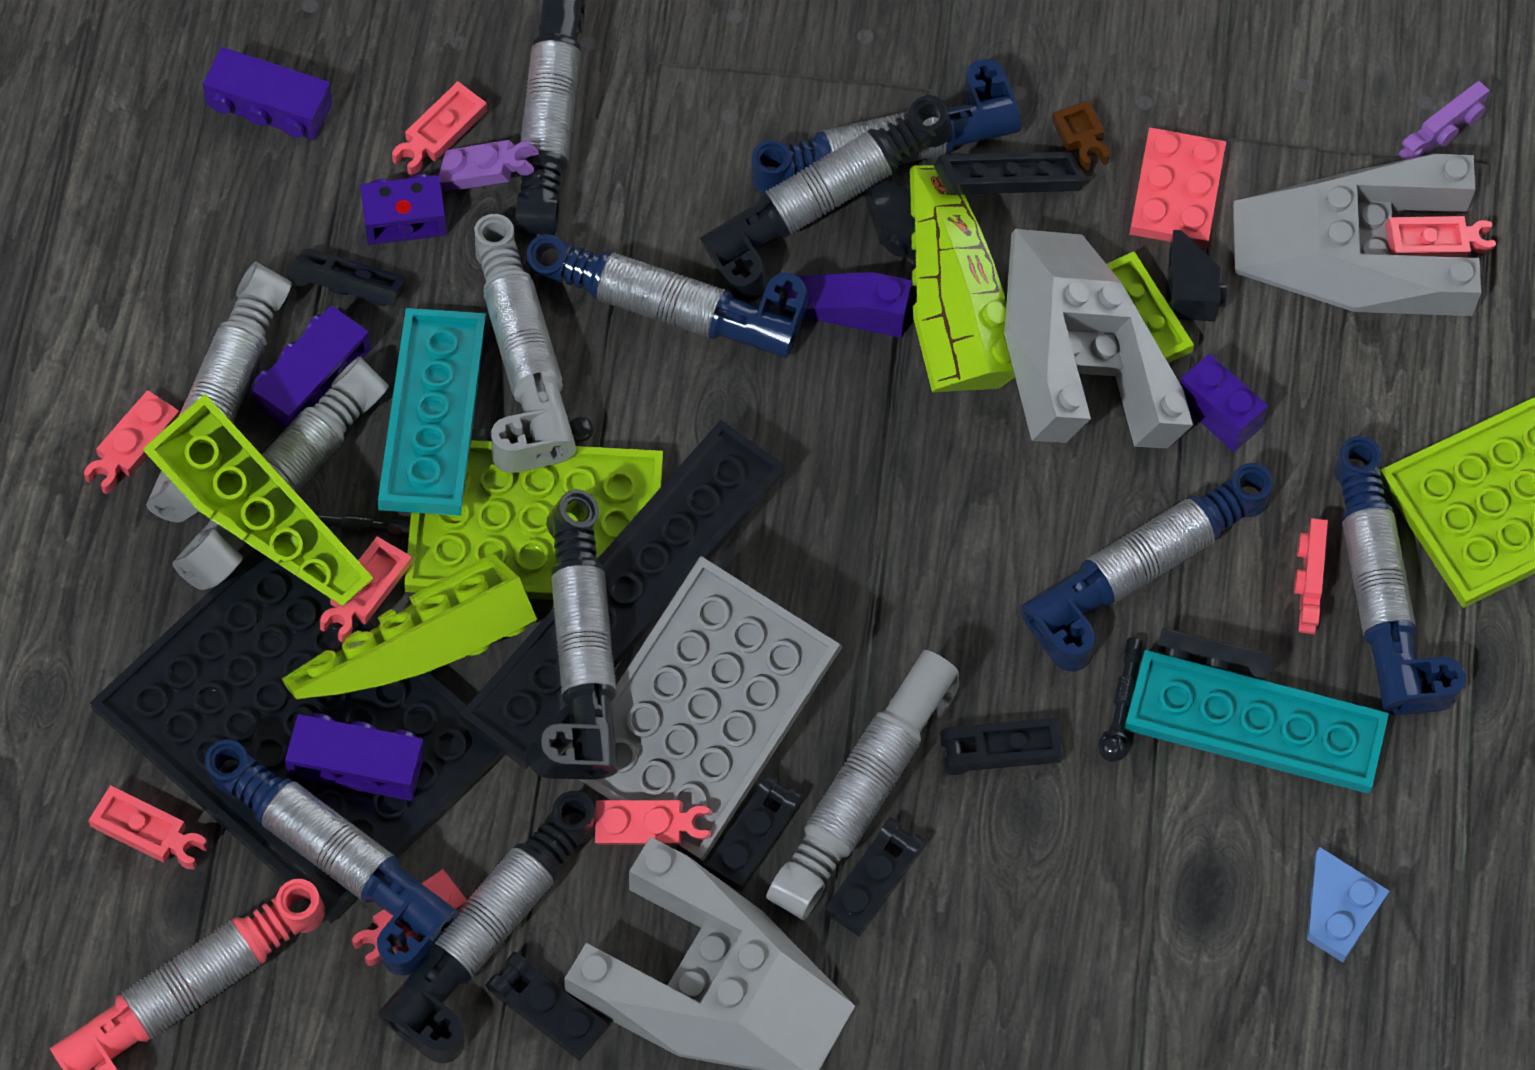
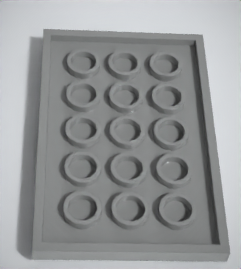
(711, 698)

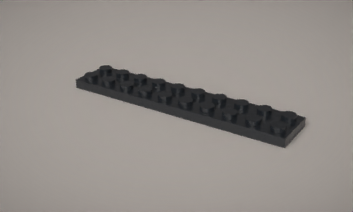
(642, 572)

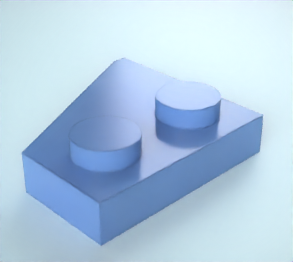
(1340, 905)

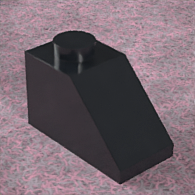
(892, 217)
(1193, 281)

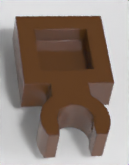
(1081, 131)

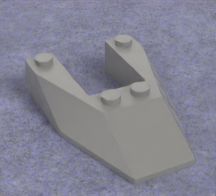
(1334, 246)
(1076, 319)
(738, 992)

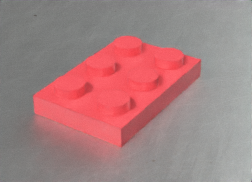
(1177, 186)

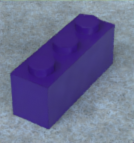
(267, 94)
(309, 366)
(355, 756)

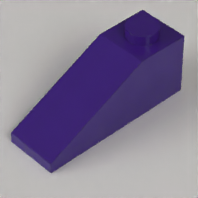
(858, 301)

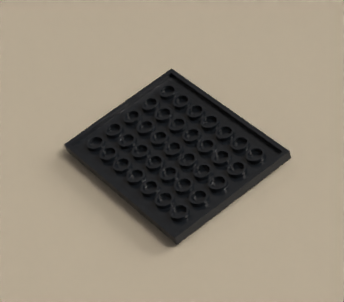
(222, 680)

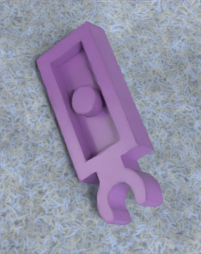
(1445, 124)
(485, 164)

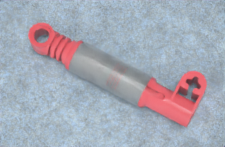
(190, 980)

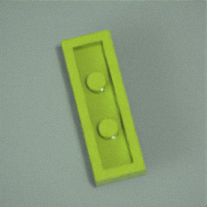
(1152, 307)

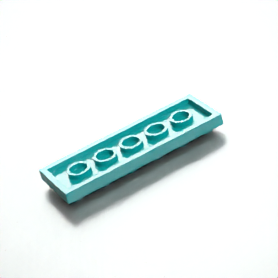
(432, 412)
(1257, 721)

